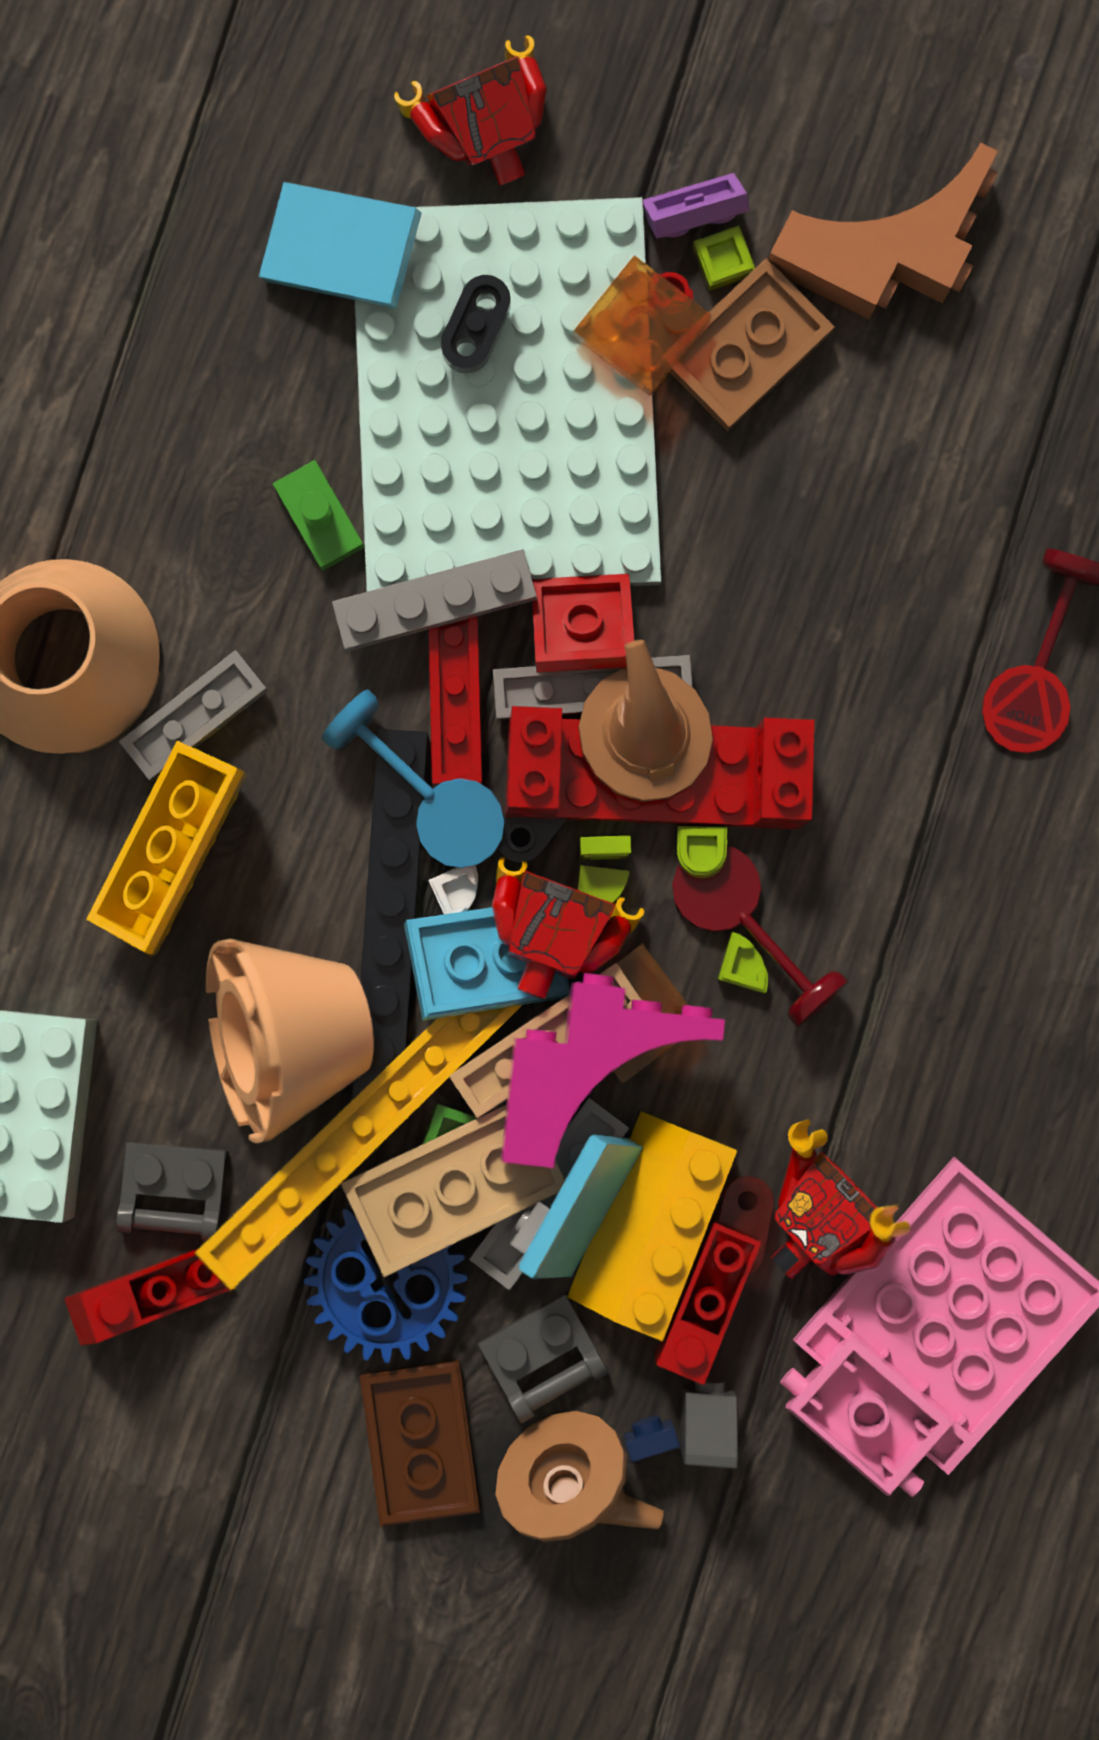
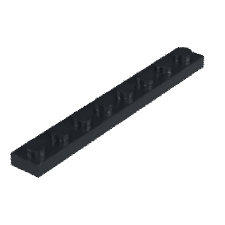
(391, 899)

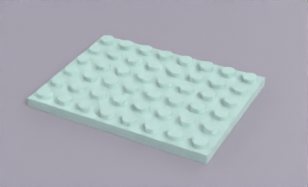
(535, 445)

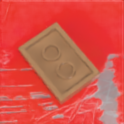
(750, 344)

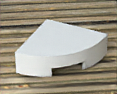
(456, 889)

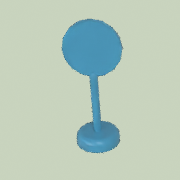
(457, 819)

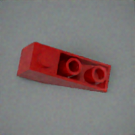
(141, 1297)
(707, 1303)

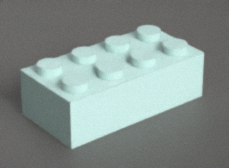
(42, 1112)

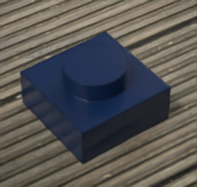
(650, 1438)

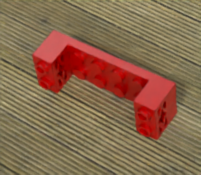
(749, 780)

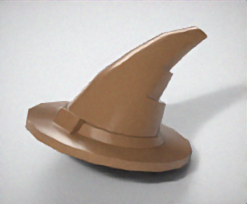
(645, 730)
(567, 1479)

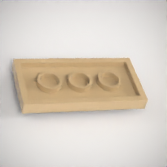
(444, 1193)

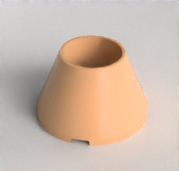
(112, 682)
(284, 1032)

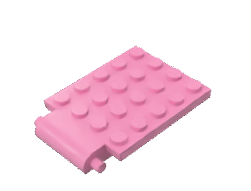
(938, 1333)

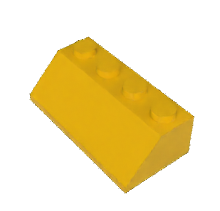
(166, 847)
(653, 1227)

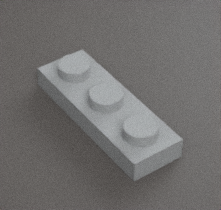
(194, 714)

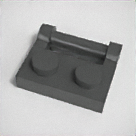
(176, 1174)
(535, 1342)

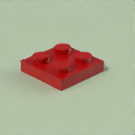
(582, 622)

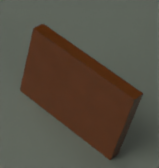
(419, 1443)

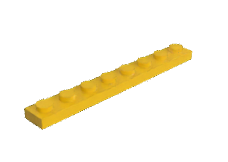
(346, 1143)

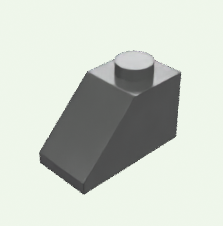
(709, 1425)

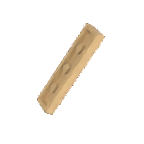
(486, 1078)

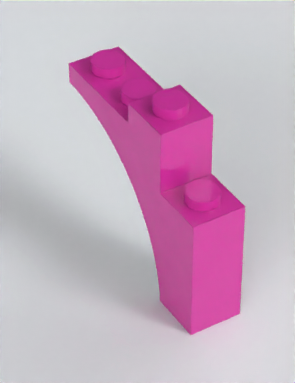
(600, 1035)

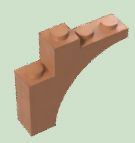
(867, 259)

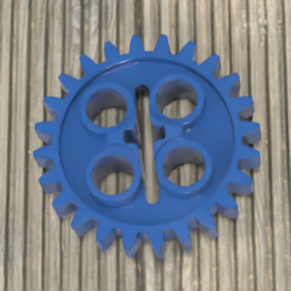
(346, 1301)

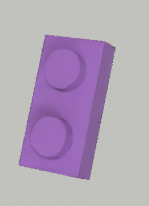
(695, 205)

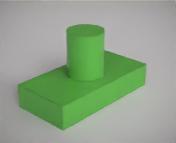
(318, 515)

